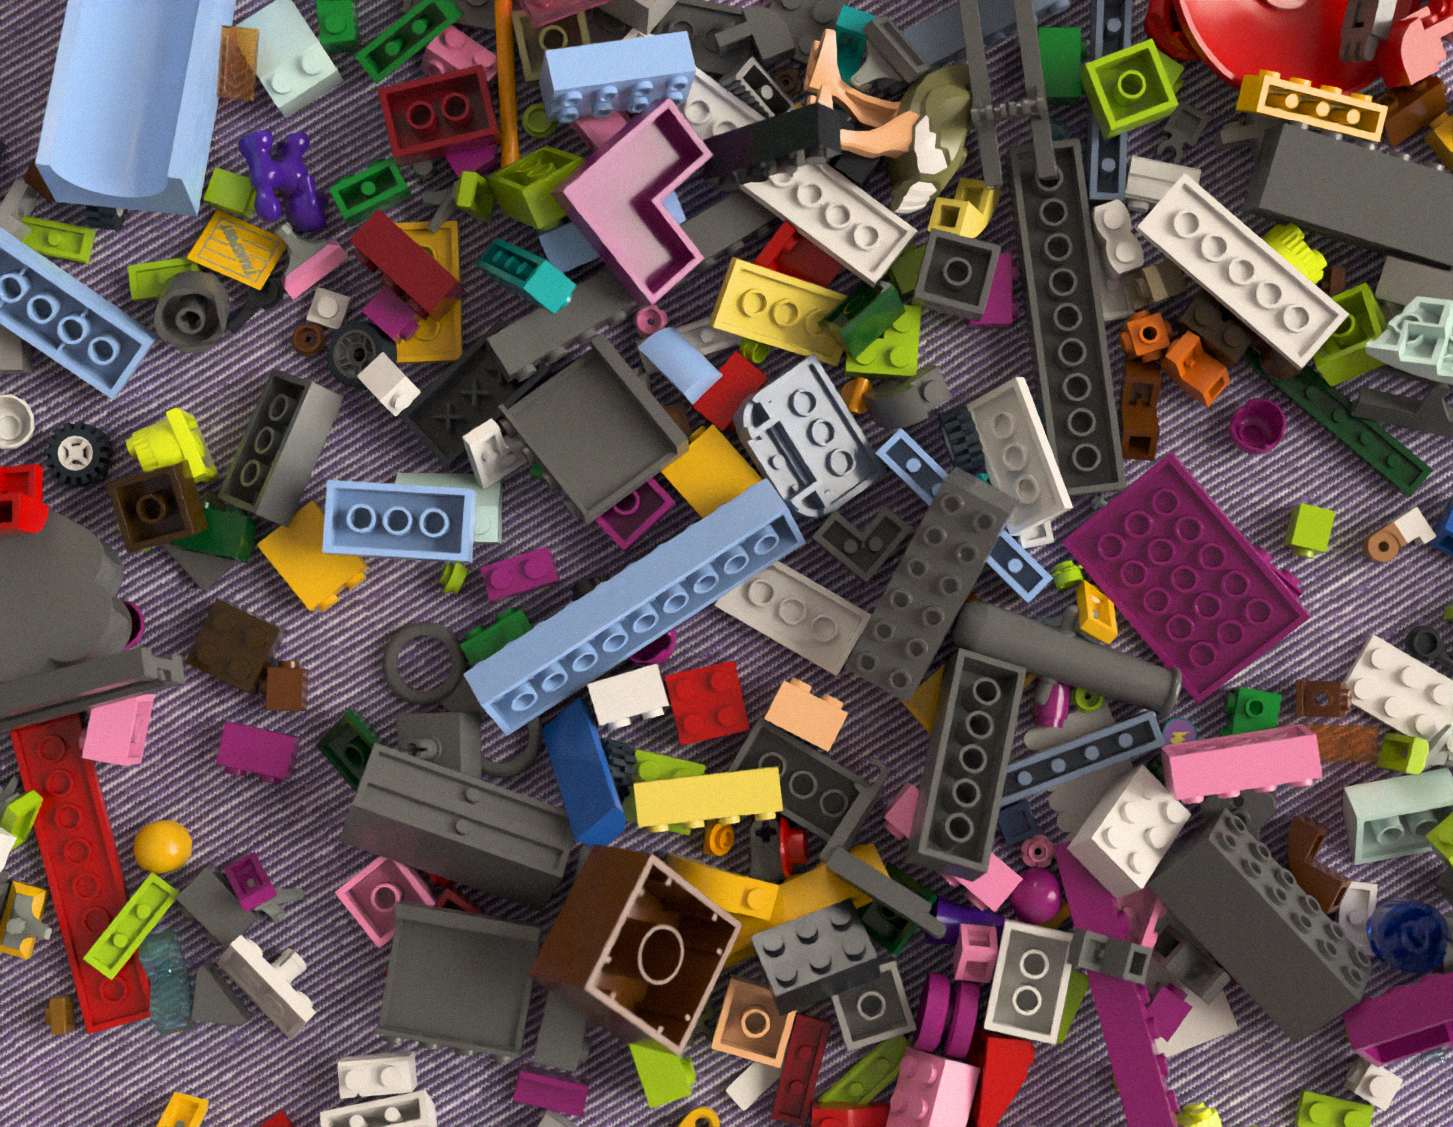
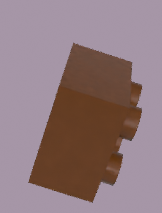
(636, 949)

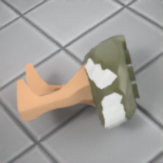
(918, 135)

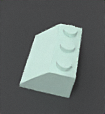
(488, 501)
(1396, 814)

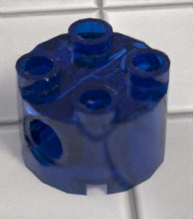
(1408, 935)

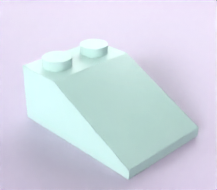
(290, 57)

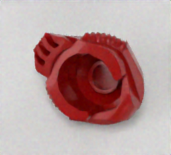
(1166, 31)

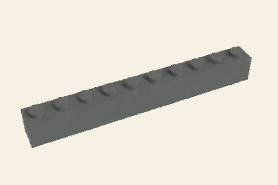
(605, 300)

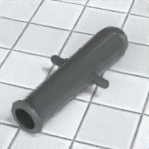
(1064, 657)

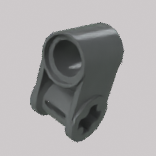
(765, 852)

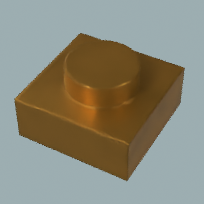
(60, 1014)

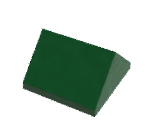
(863, 316)
(350, 745)
(884, 924)

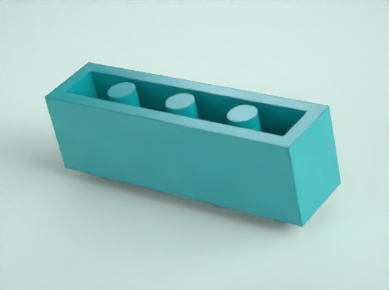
(526, 275)

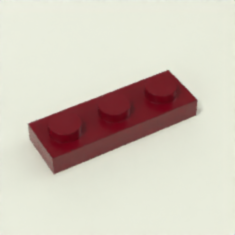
(800, 1069)

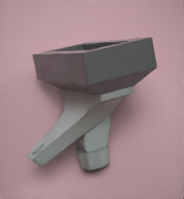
(888, 56)

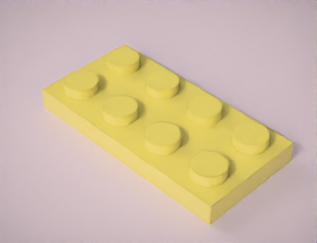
(776, 310)

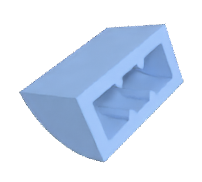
(680, 363)

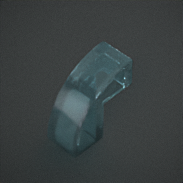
(169, 982)

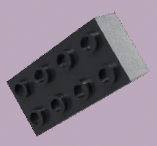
(465, 399)

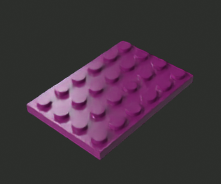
(1185, 577)

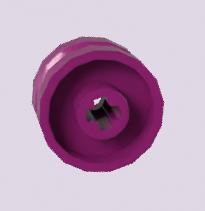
(951, 1015)

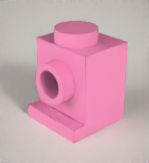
(975, 953)

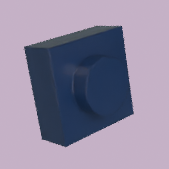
(1017, 823)

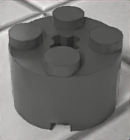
(187, 294)

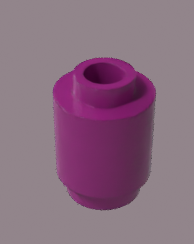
(1055, 709)

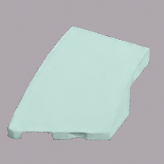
(1419, 340)

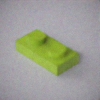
(148, 278)
(1331, 1111)

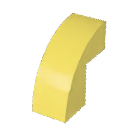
(968, 211)

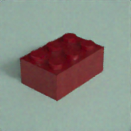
(439, 115)
(406, 267)

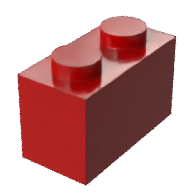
(726, 395)

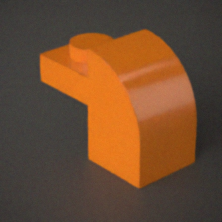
(1194, 369)

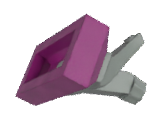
(256, 890)

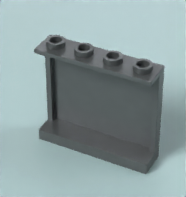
(594, 432)
(459, 981)

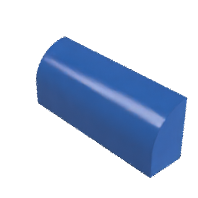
(584, 776)

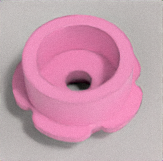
(651, 312)
(1028, 849)

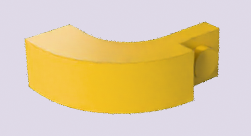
(727, 889)

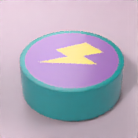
(1178, 731)

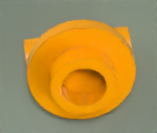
(852, 395)
(717, 838)

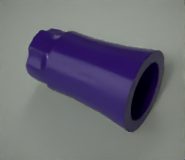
(955, 913)

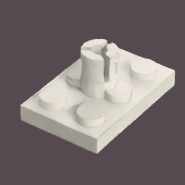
(269, 983)

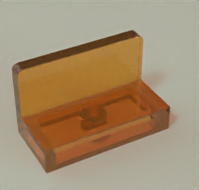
(237, 63)

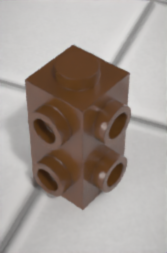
(1411, 108)

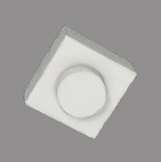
(329, 309)

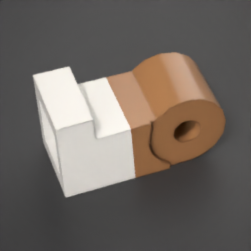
(1385, 541)

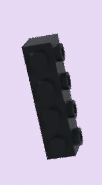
(773, 146)

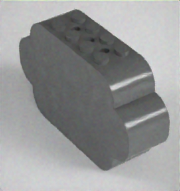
(58, 600)

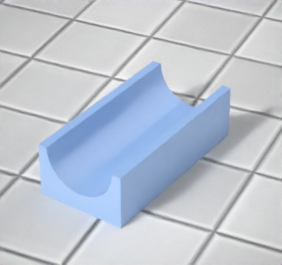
(133, 103)

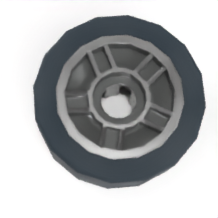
(348, 348)

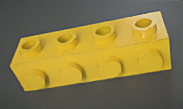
(1319, 108)

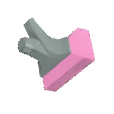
(307, 259)

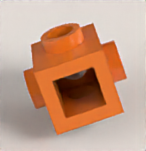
(1136, 345)

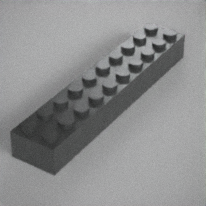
(1065, 319)

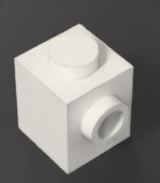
(389, 384)
(1372, 1083)

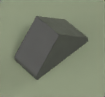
(216, 1000)

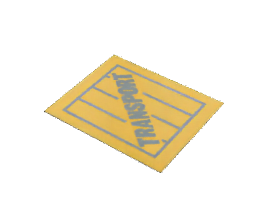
(237, 249)

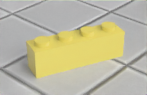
(708, 797)

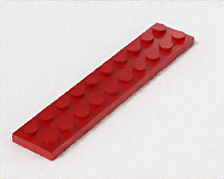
(80, 866)

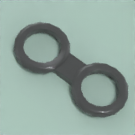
(454, 693)

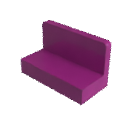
(551, 1090)

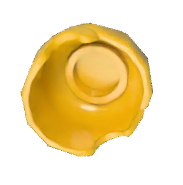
(162, 846)

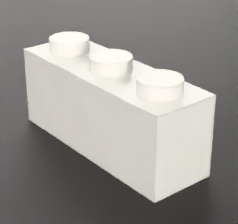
(404, 1110)

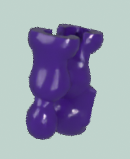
(288, 175)

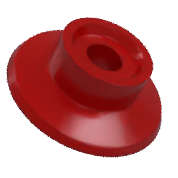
(792, 846)

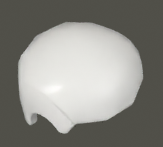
(15, 422)

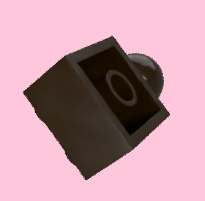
(1231, 338)

